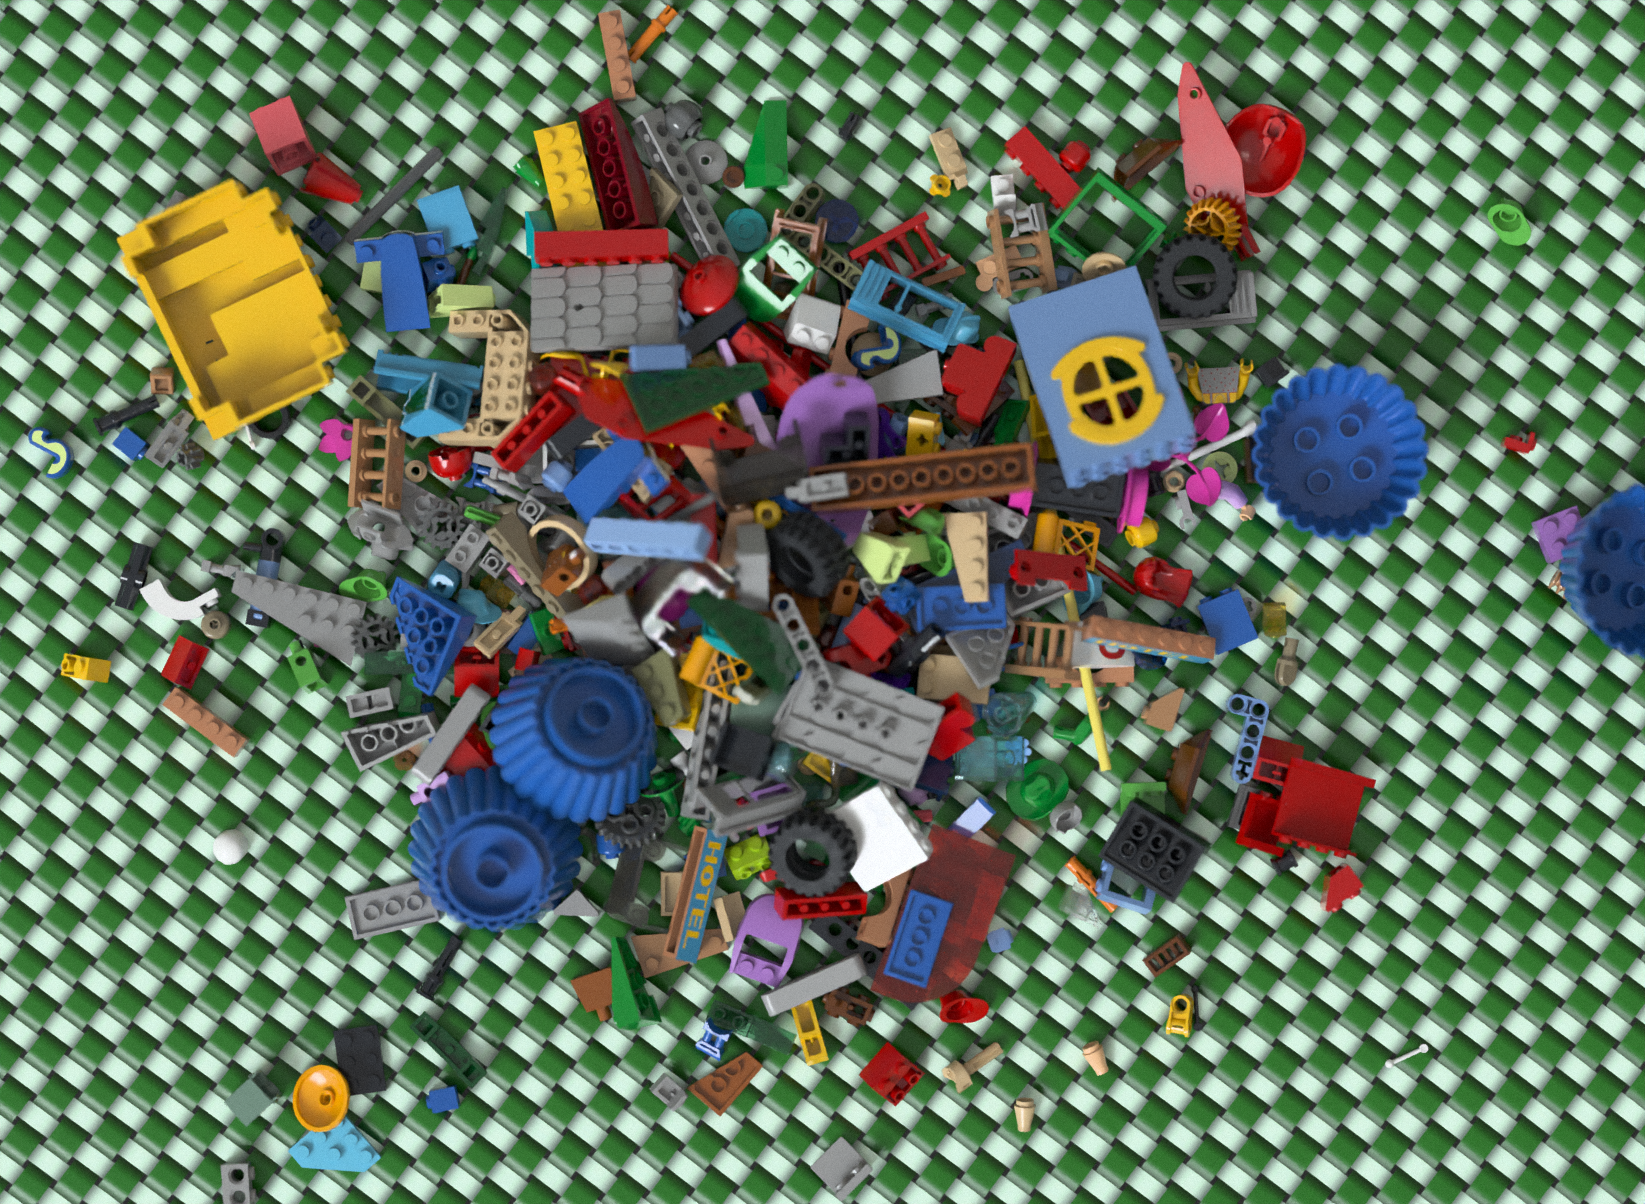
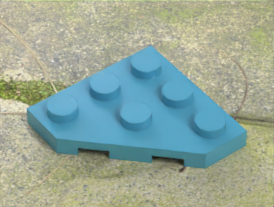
(336, 1149)

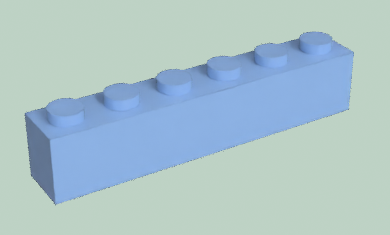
(648, 538)

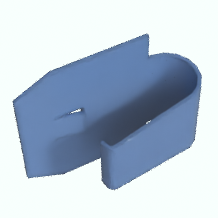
(1064, 276)
(1000, 940)

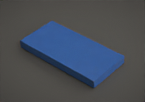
(949, 610)
(918, 938)

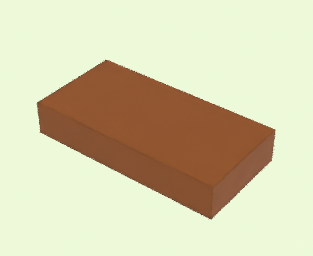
(943, 276)

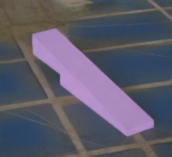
(747, 404)

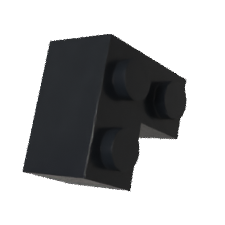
(850, 445)

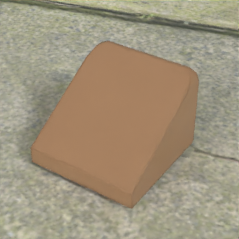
(162, 380)

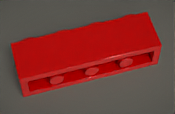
(1041, 167)
(532, 431)
(846, 900)

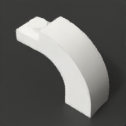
(164, 603)

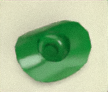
(1042, 789)

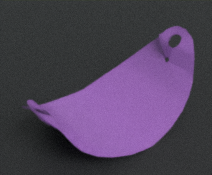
(820, 410)

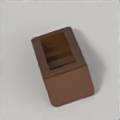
(1163, 948)

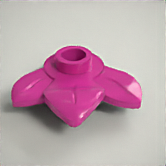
(335, 439)

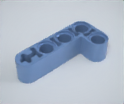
(1244, 739)

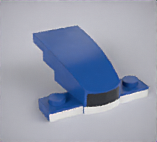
(402, 274)
(614, 473)

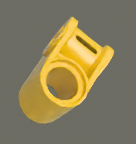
(1180, 1017)

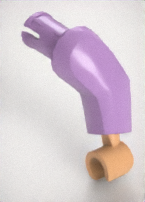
(1236, 497)

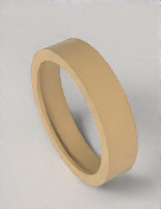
(577, 531)

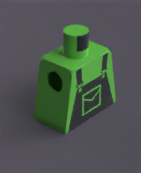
(310, 674)

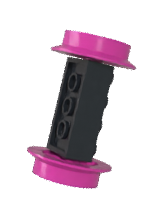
(1115, 496)

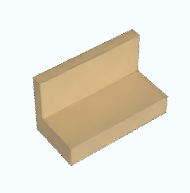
(730, 913)

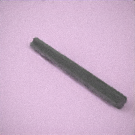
(394, 195)

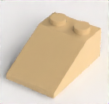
(945, 675)

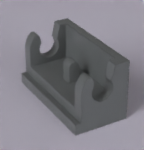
(1239, 805)

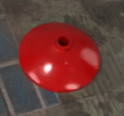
(709, 284)

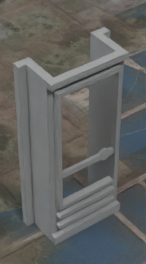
(1242, 304)
(734, 818)

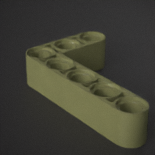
(795, 237)

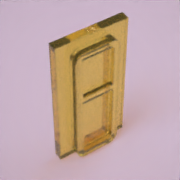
(736, 420)

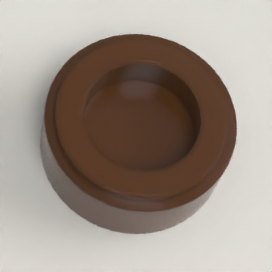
(733, 177)

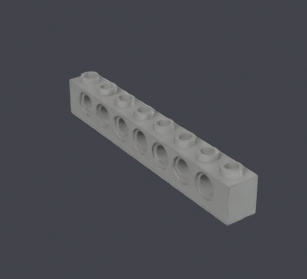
(694, 207)
(711, 717)

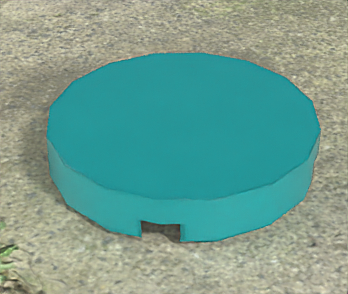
(746, 230)

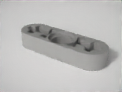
(488, 460)

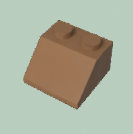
(1163, 710)

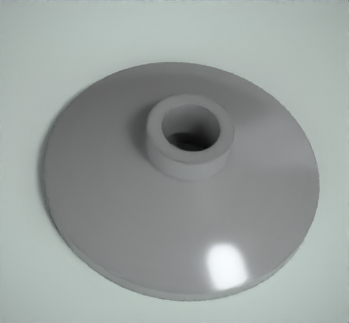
(718, 161)

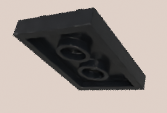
(361, 1059)

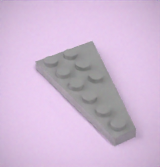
(312, 613)

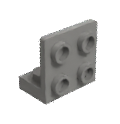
(841, 1168)

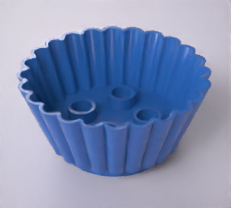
(1340, 452)
(1607, 570)
(575, 738)
(492, 853)

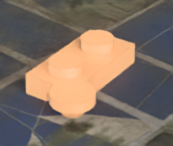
(988, 270)

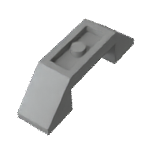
(530, 514)

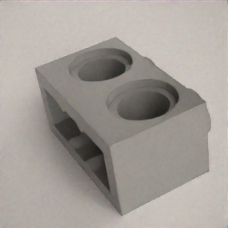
(370, 702)
(231, 1184)

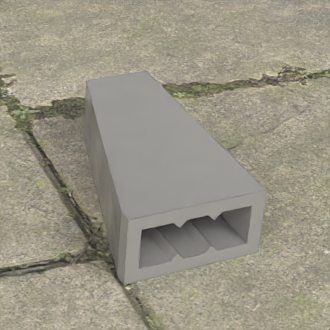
(909, 381)

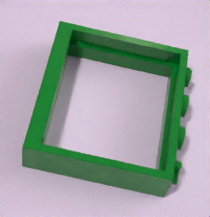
(1126, 197)

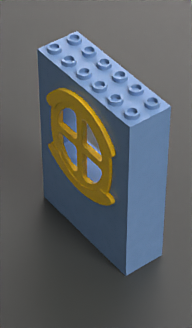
(1084, 325)

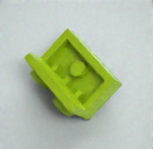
(748, 857)

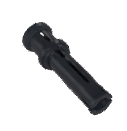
(116, 418)
(435, 977)

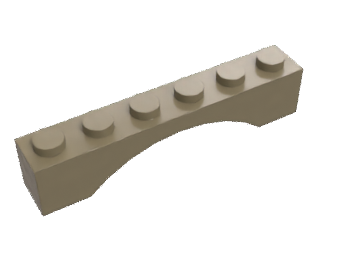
(512, 541)

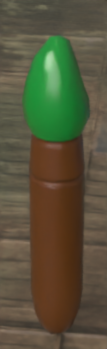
(471, 256)

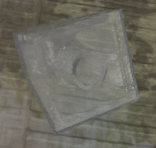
(1079, 904)

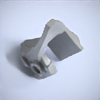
(395, 533)
(468, 552)

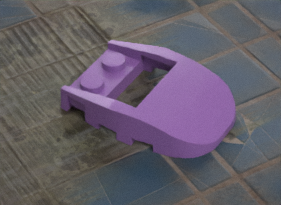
(765, 923)

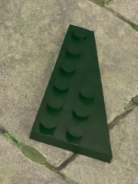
(681, 393)
(752, 637)

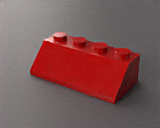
(785, 376)
(471, 753)

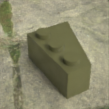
(663, 687)

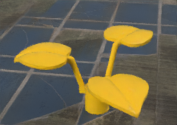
(614, 367)

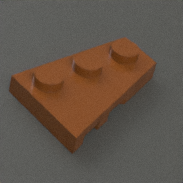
(726, 1082)

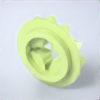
(1222, 459)

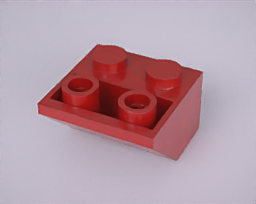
(875, 629)
(476, 668)
(1274, 760)
(1338, 886)
(891, 1074)

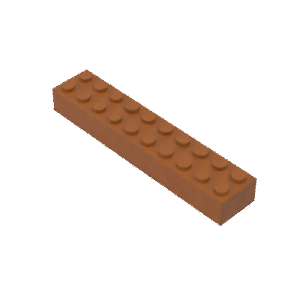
(931, 478)

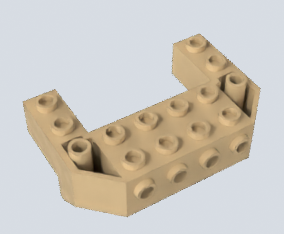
(506, 384)

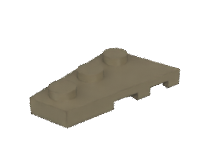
(664, 197)

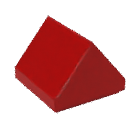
(526, 657)

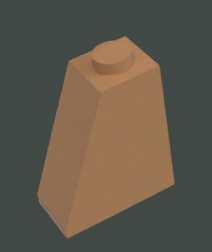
(737, 515)

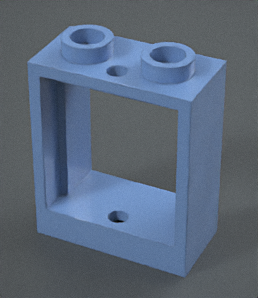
(1143, 906)

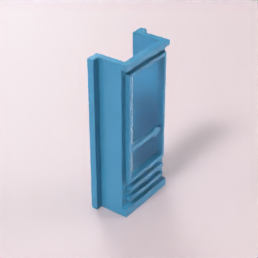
(870, 290)
(404, 372)

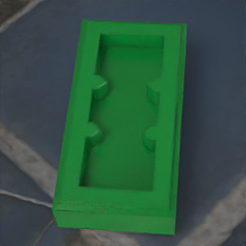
(547, 640)

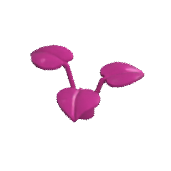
(1205, 485)

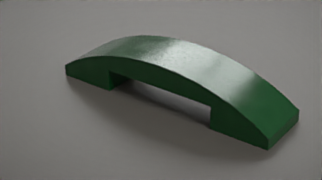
(449, 1049)

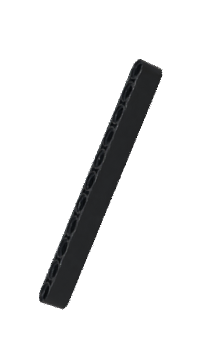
(695, 340)

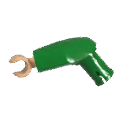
(1080, 732)

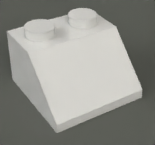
(812, 323)

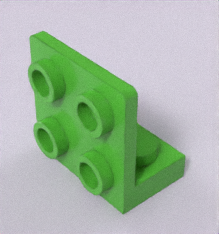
(1147, 791)

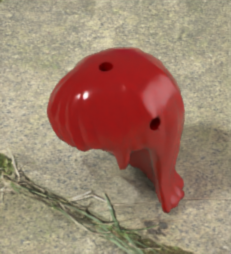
(1161, 581)

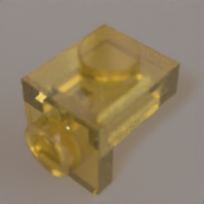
(706, 360)
(496, 590)
(1274, 619)

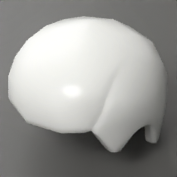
(230, 846)

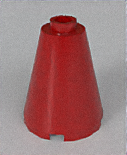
(330, 182)

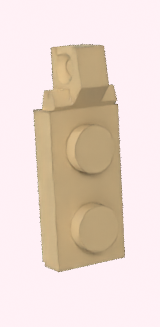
(950, 157)
(500, 631)

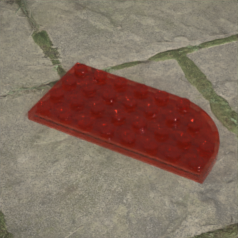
(972, 879)

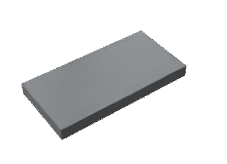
(389, 910)

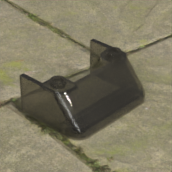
(762, 473)
(661, 585)
(626, 882)

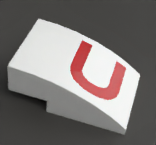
(1098, 656)

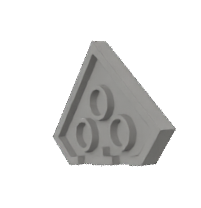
(982, 651)

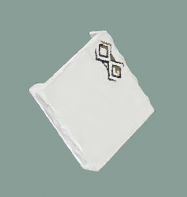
(884, 835)

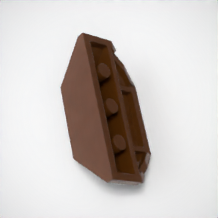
(1142, 160)
(1186, 768)

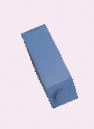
(659, 358)

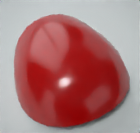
(1270, 147)

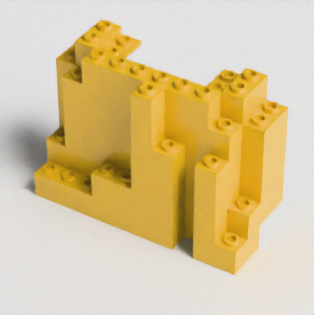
(239, 278)

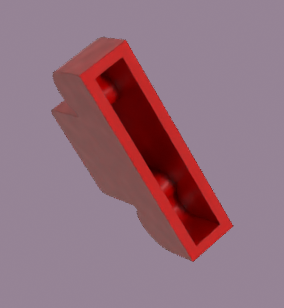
(977, 376)
(953, 728)

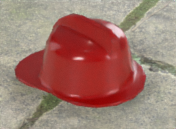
(961, 1008)

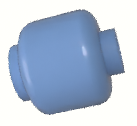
(557, 475)

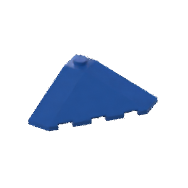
(432, 629)

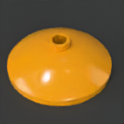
(313, 1094)

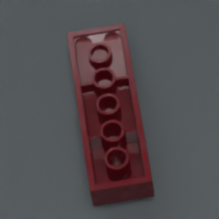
(616, 169)

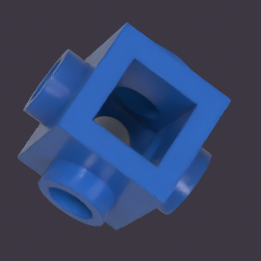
(438, 272)
(900, 595)

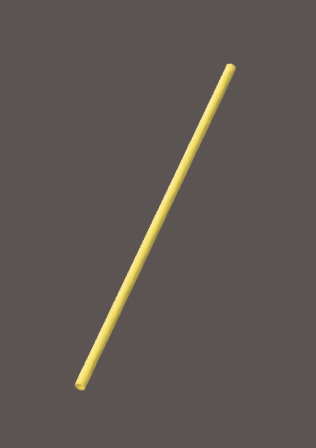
(1071, 607)

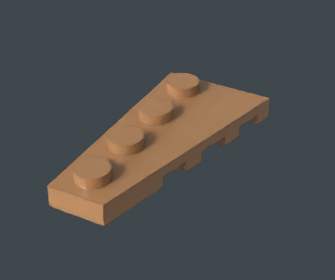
(651, 948)

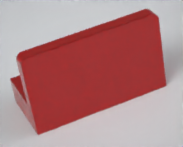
(184, 662)

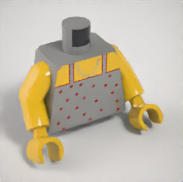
(1218, 384)

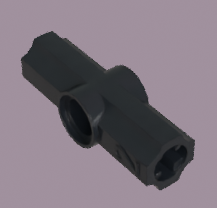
(134, 576)
(915, 650)

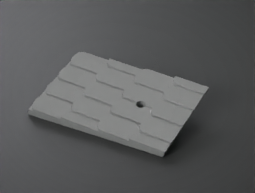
(604, 307)
(878, 726)

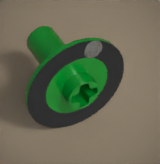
(663, 785)

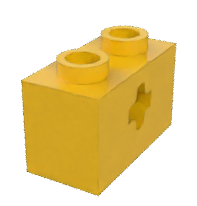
(923, 433)

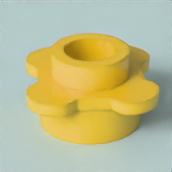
(944, 181)

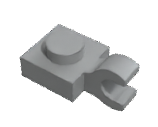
(1182, 502)

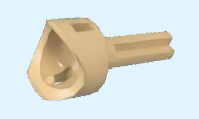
(961, 1073)

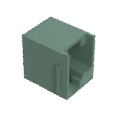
(253, 1097)

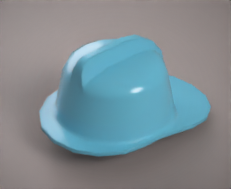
(965, 331)
(1093, 593)
(477, 603)

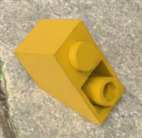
(85, 668)

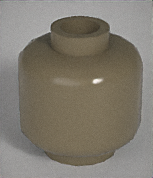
(224, 624)

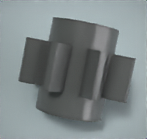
(190, 456)

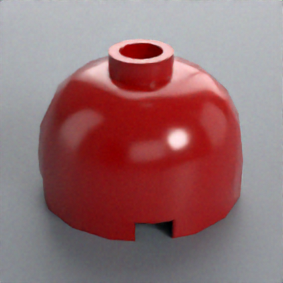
(451, 461)

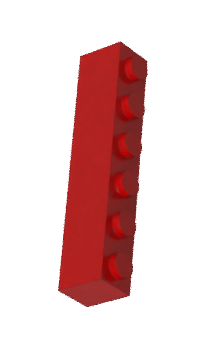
(601, 246)

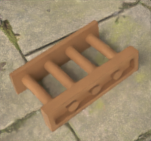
(1042, 259)
(362, 461)
(1050, 669)

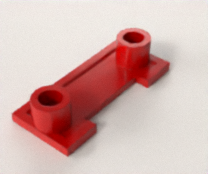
(1049, 566)

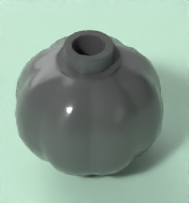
(683, 119)

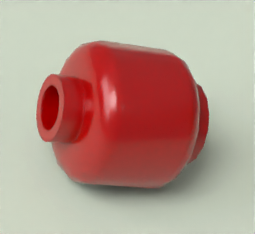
(1075, 156)

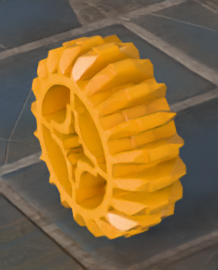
(1220, 219)

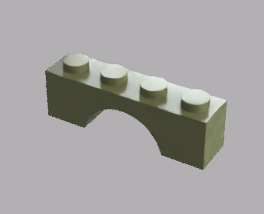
(379, 406)

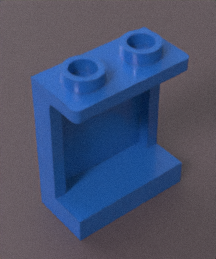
(1227, 620)

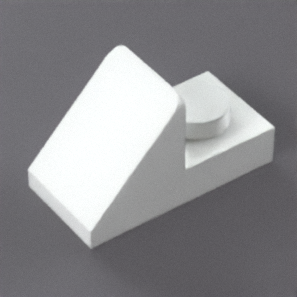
(1003, 193)

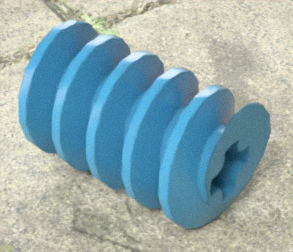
(444, 579)

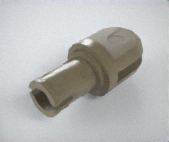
(1287, 665)

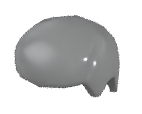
(1065, 816)

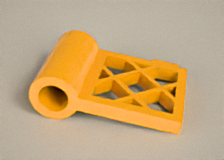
(1049, 534)
(699, 665)

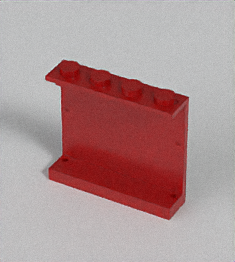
(1319, 807)

